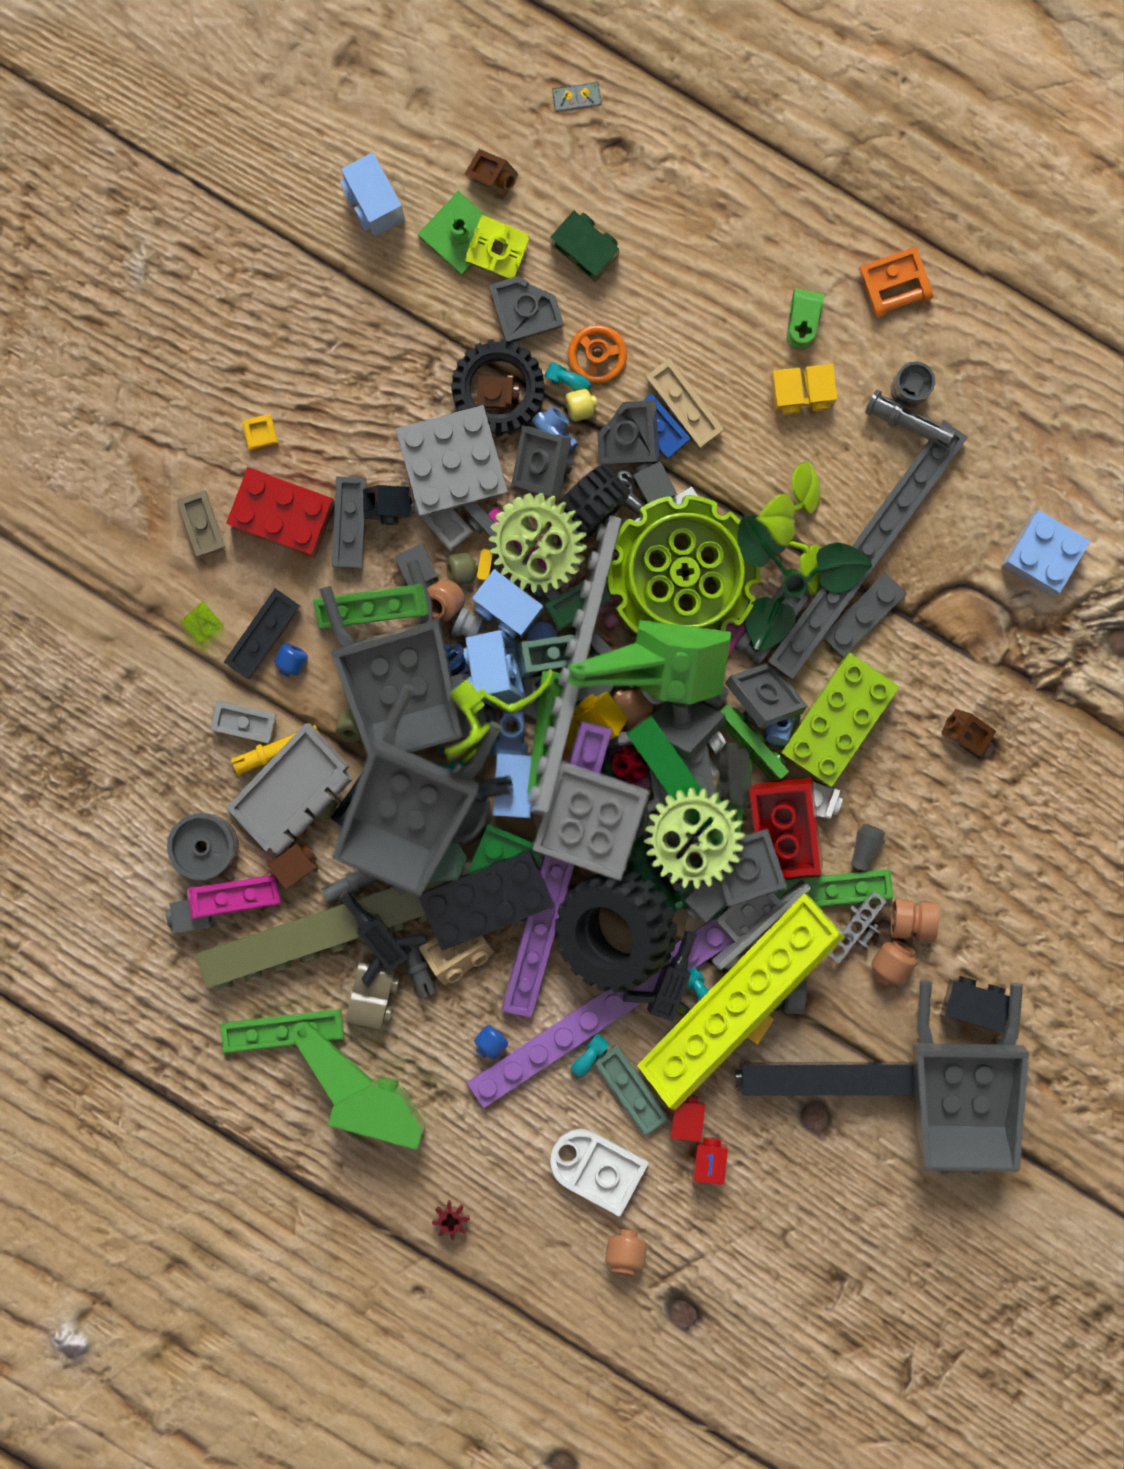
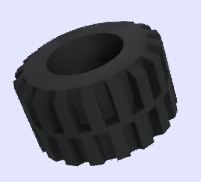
(595, 499)

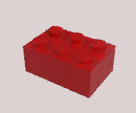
(280, 512)
(791, 818)

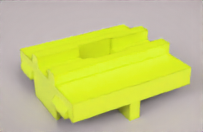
(482, 255)

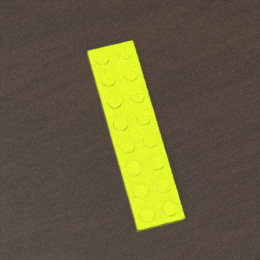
(740, 1001)

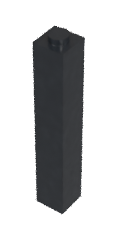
(825, 1078)

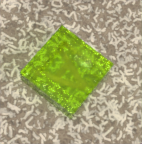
(202, 622)

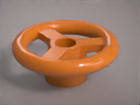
(590, 345)

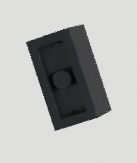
(975, 1004)

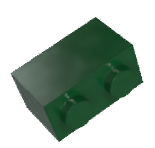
(585, 245)

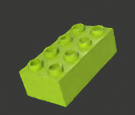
(839, 720)

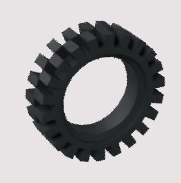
(522, 361)

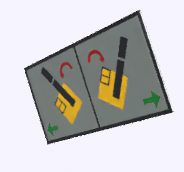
(576, 96)

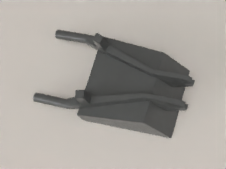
(380, 666)
(406, 808)
(970, 1096)

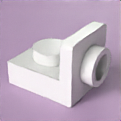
(826, 801)

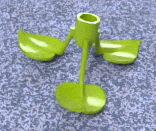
(779, 518)
(470, 701)

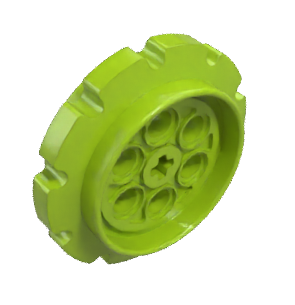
(698, 521)

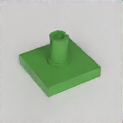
(452, 231)

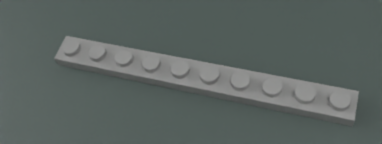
(576, 651)

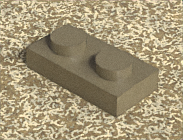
(201, 524)

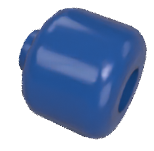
(290, 660)
(490, 1042)

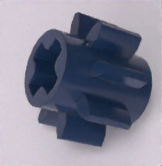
(457, 660)

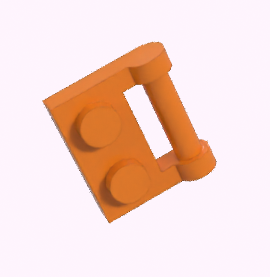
(893, 272)

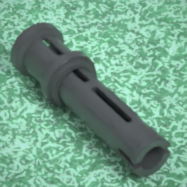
(898, 414)

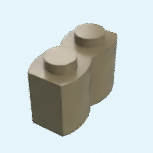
(370, 1005)

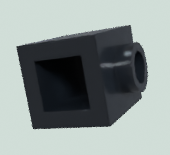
(386, 503)

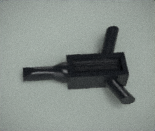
(384, 944)
(670, 986)

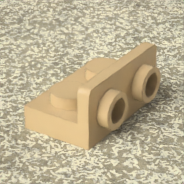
(455, 961)

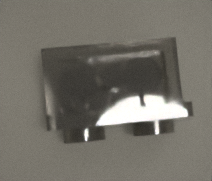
(734, 776)

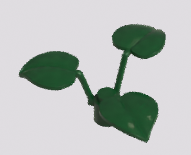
(769, 620)

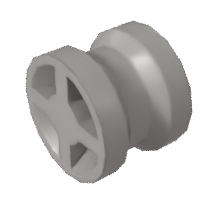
(467, 624)

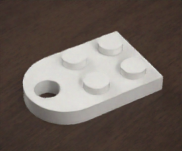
(599, 1170)

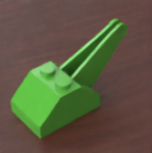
(665, 661)
(360, 1103)

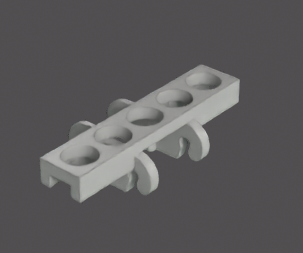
(866, 923)

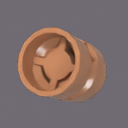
(914, 920)

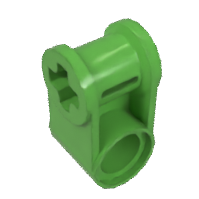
(804, 314)

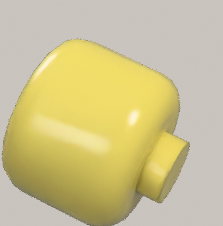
(580, 404)

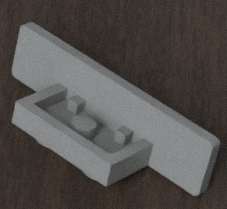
(750, 919)

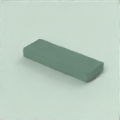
(631, 1090)

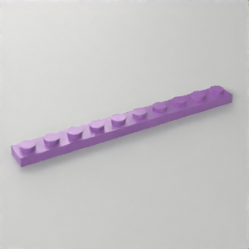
(540, 928)
(581, 1025)

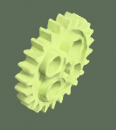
(515, 525)
(715, 856)

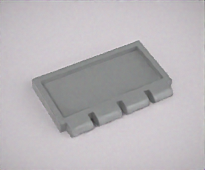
(289, 787)

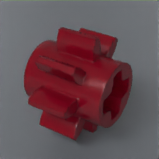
(629, 765)
(444, 1225)

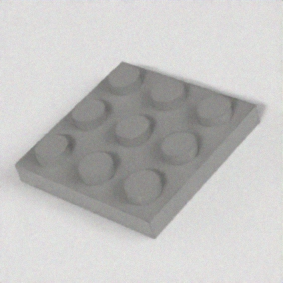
(451, 461)
(591, 820)

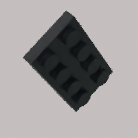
(486, 899)

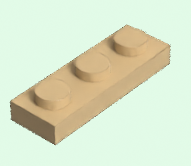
(684, 403)

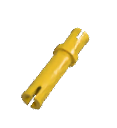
(260, 756)

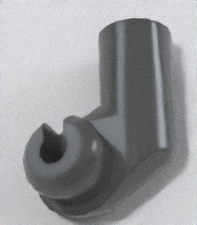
(633, 502)

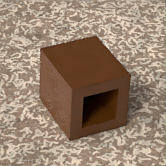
(293, 865)

